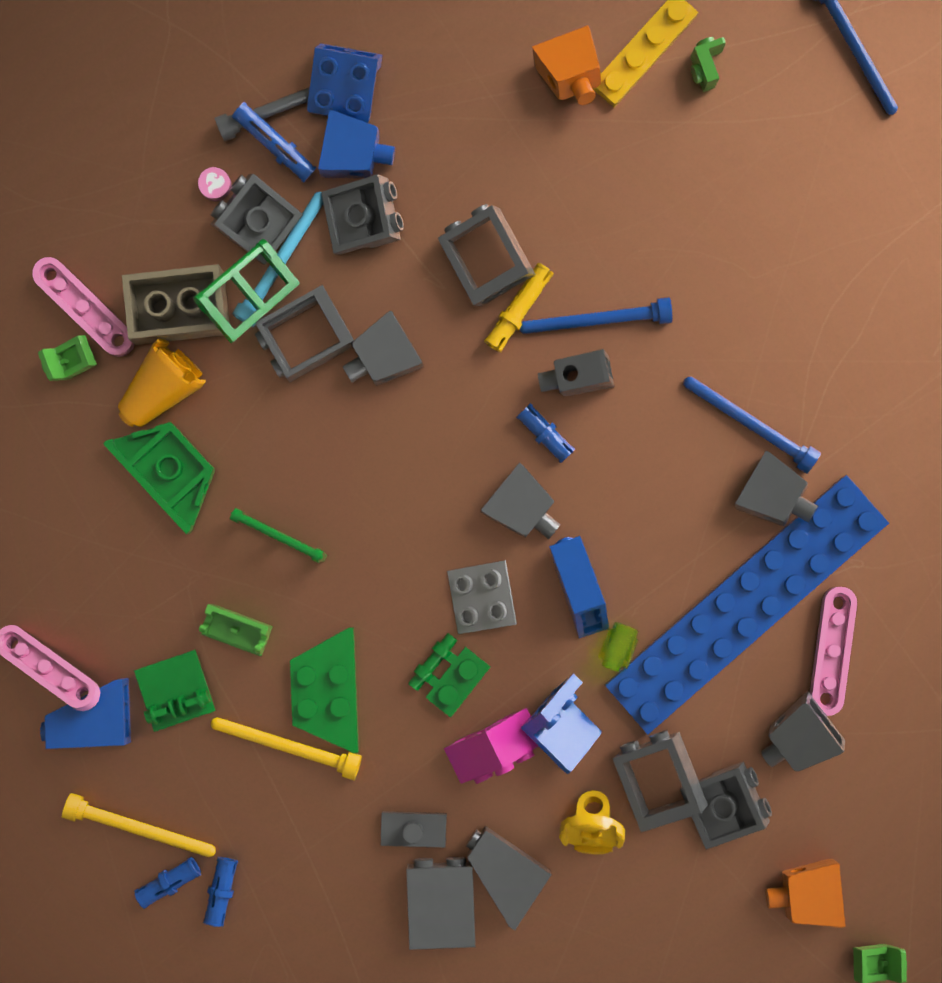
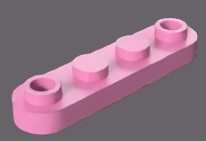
(82, 306)
(833, 649)
(48, 668)

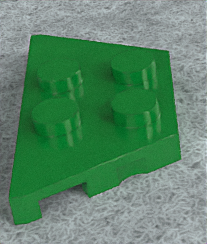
(167, 469)
(327, 691)

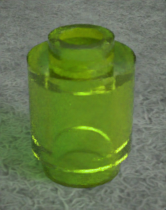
(618, 647)

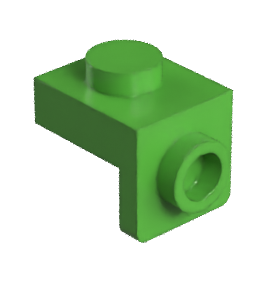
(703, 67)
(67, 359)
(879, 963)

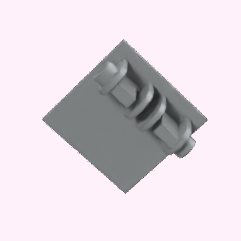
(482, 597)

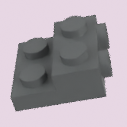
(362, 214)
(254, 215)
(732, 806)

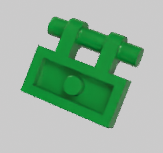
(456, 682)

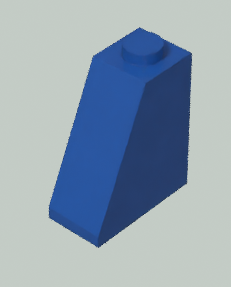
(579, 586)
(100, 726)

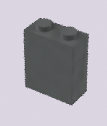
(440, 904)

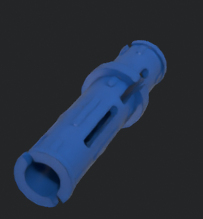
(245, 115)

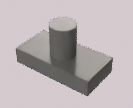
(413, 829)

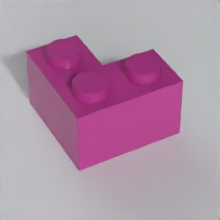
(492, 749)

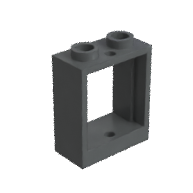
(501, 284)
(289, 311)
(650, 819)

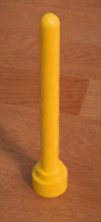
(345, 764)
(78, 808)

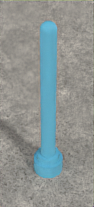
(244, 310)

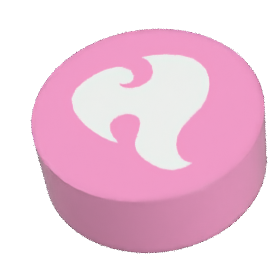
(214, 184)

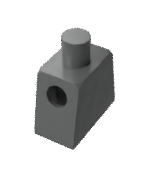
(383, 352)
(593, 374)
(775, 493)
(522, 505)
(803, 736)

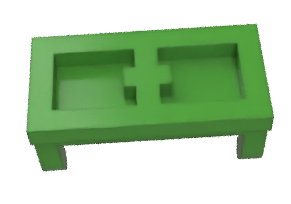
(235, 629)

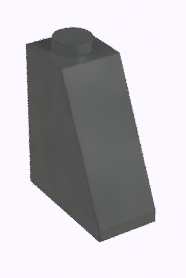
(507, 874)

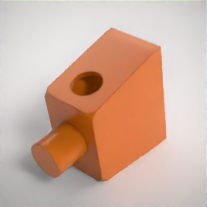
(569, 65)
(810, 894)

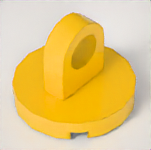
(589, 831)

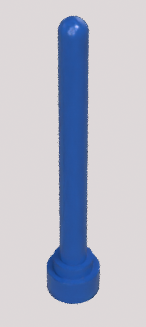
(861, 55)
(657, 311)
(802, 456)

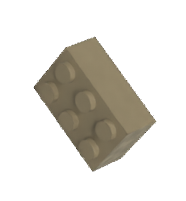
(163, 304)

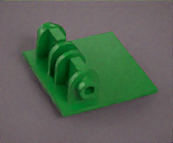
(174, 690)

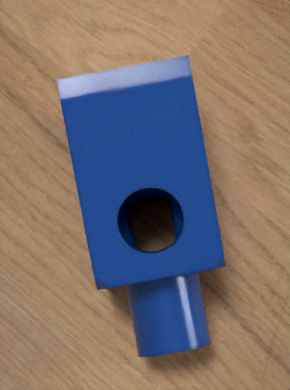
(351, 148)

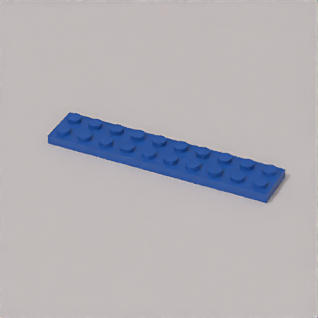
(746, 605)

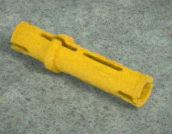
(515, 312)

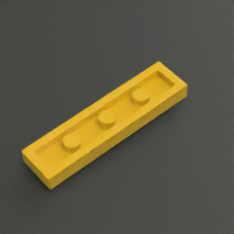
(645, 50)

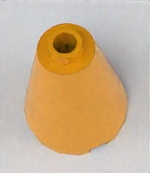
(159, 384)

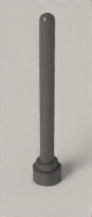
(229, 127)

